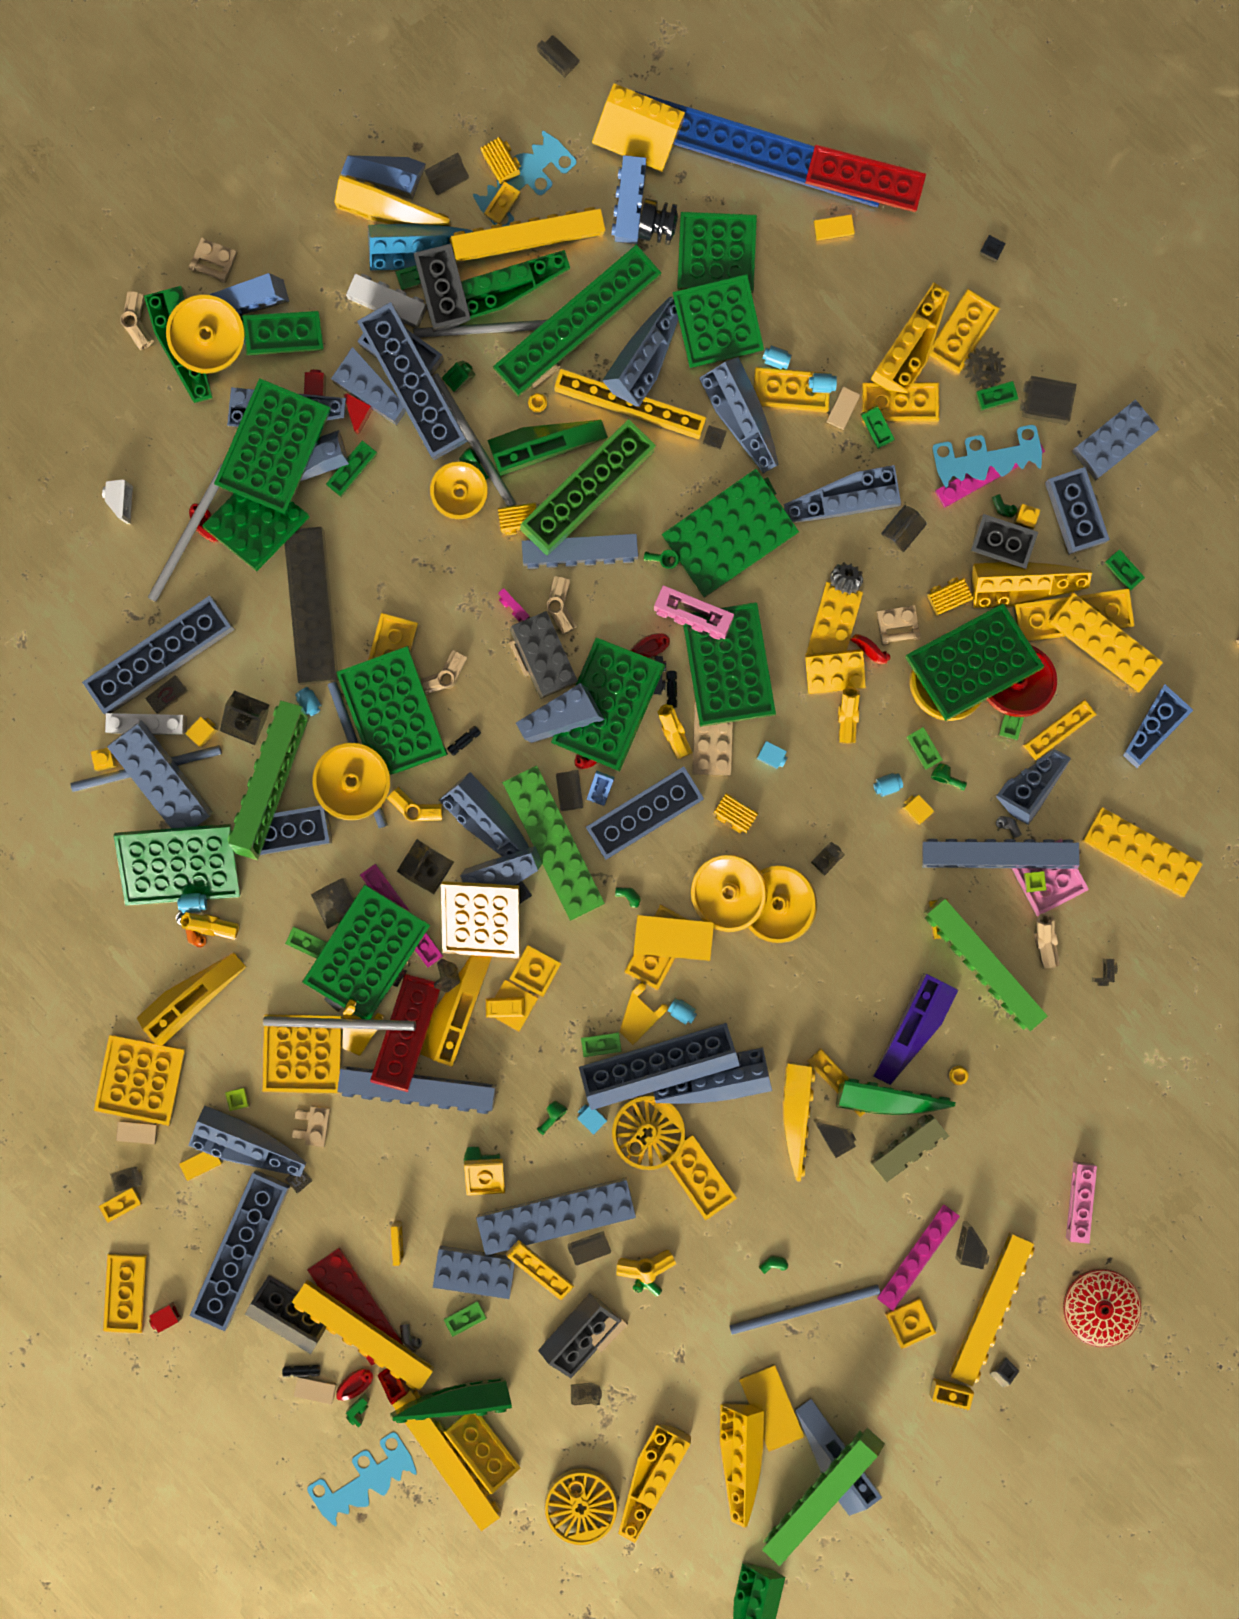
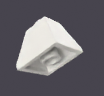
(119, 498)

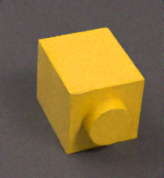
(1026, 516)
(202, 731)
(103, 759)
(917, 808)

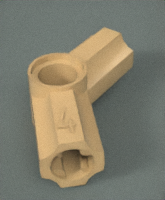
(137, 331)
(562, 616)
(453, 667)
(1046, 941)

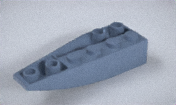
(643, 356)
(240, 398)
(741, 411)
(847, 496)
(483, 816)
(738, 1082)
(242, 1143)
(826, 1447)

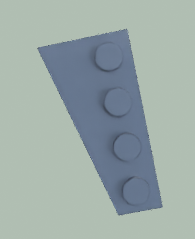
(506, 869)

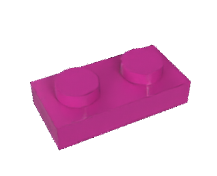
(507, 600)

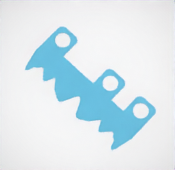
(531, 170)
(978, 461)
(373, 1477)

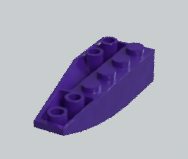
(918, 1024)

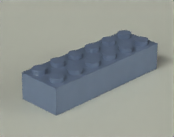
(159, 778)
(644, 813)

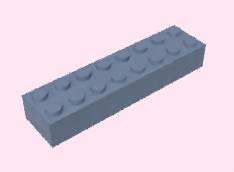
(412, 381)
(158, 655)
(658, 1066)
(423, 1089)
(556, 1216)
(240, 1250)

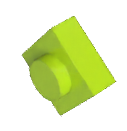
(1035, 881)
(237, 1099)

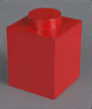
(315, 383)
(164, 1317)

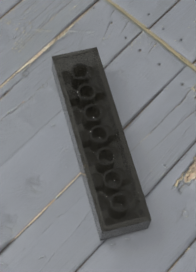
(311, 606)

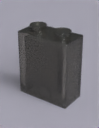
(1048, 400)

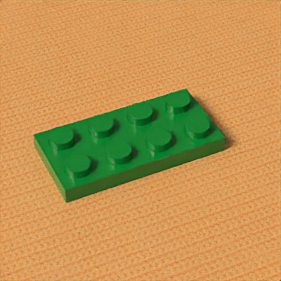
(282, 333)

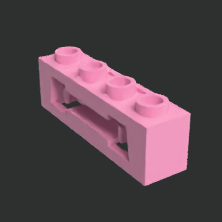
(697, 623)
(1081, 1202)

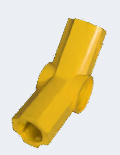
(848, 715)
(674, 731)
(426, 812)
(209, 925)
(636, 1268)

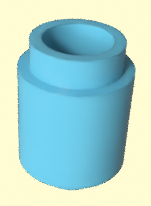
(776, 357)
(822, 382)
(309, 701)
(888, 784)
(192, 903)
(682, 1011)

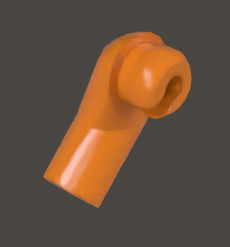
(195, 938)

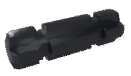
(671, 688)
(464, 740)
(301, 1371)

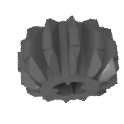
(846, 578)

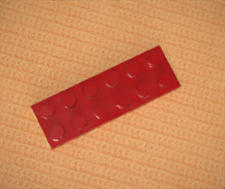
(865, 178)
(401, 1047)
(340, 1280)

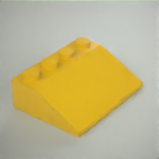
(638, 126)

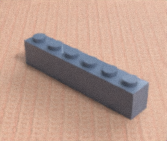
(582, 550)

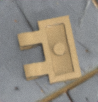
(317, 1125)

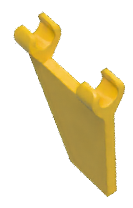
(639, 1016)
(356, 1039)

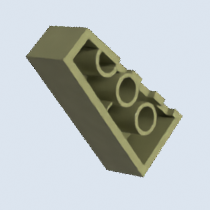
(908, 1147)

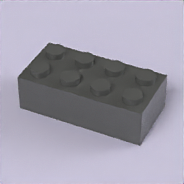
(543, 655)

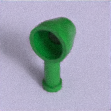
(470, 457)
(663, 558)
(942, 774)
(556, 1112)
(474, 1153)

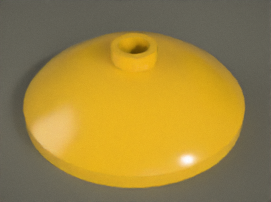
(457, 477)

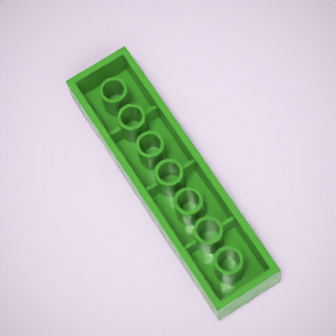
(587, 487)
(268, 780)
(553, 842)
(985, 963)
(822, 1495)

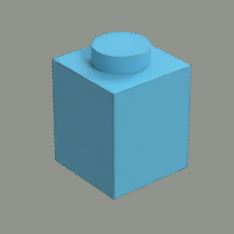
(772, 755)
(591, 1119)

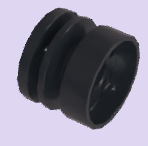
(657, 221)

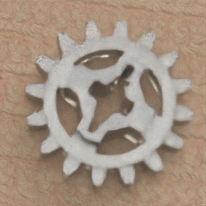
(978, 362)

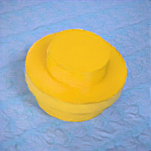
(537, 402)
(958, 1075)

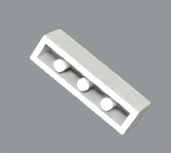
(376, 295)
(157, 723)

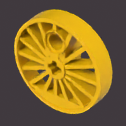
(667, 1111)
(589, 1535)

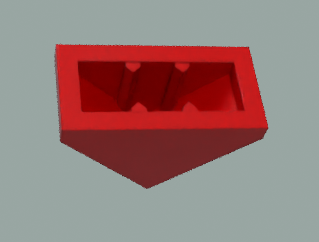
(358, 412)
(393, 1387)

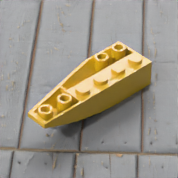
(381, 206)
(913, 345)
(1014, 585)
(187, 998)
(454, 1013)
(796, 1112)
(741, 1456)
(651, 1476)

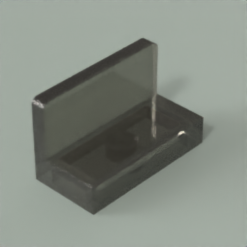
(558, 55)
(446, 174)
(904, 527)
(569, 790)
(589, 1248)

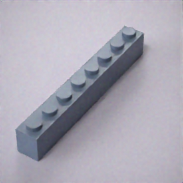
(1000, 854)

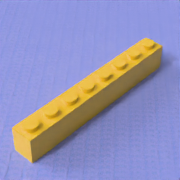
(527, 235)
(649, 410)
(991, 1308)
(363, 1335)
(452, 1466)

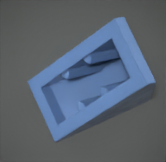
(600, 788)

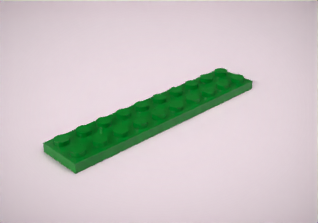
(577, 320)

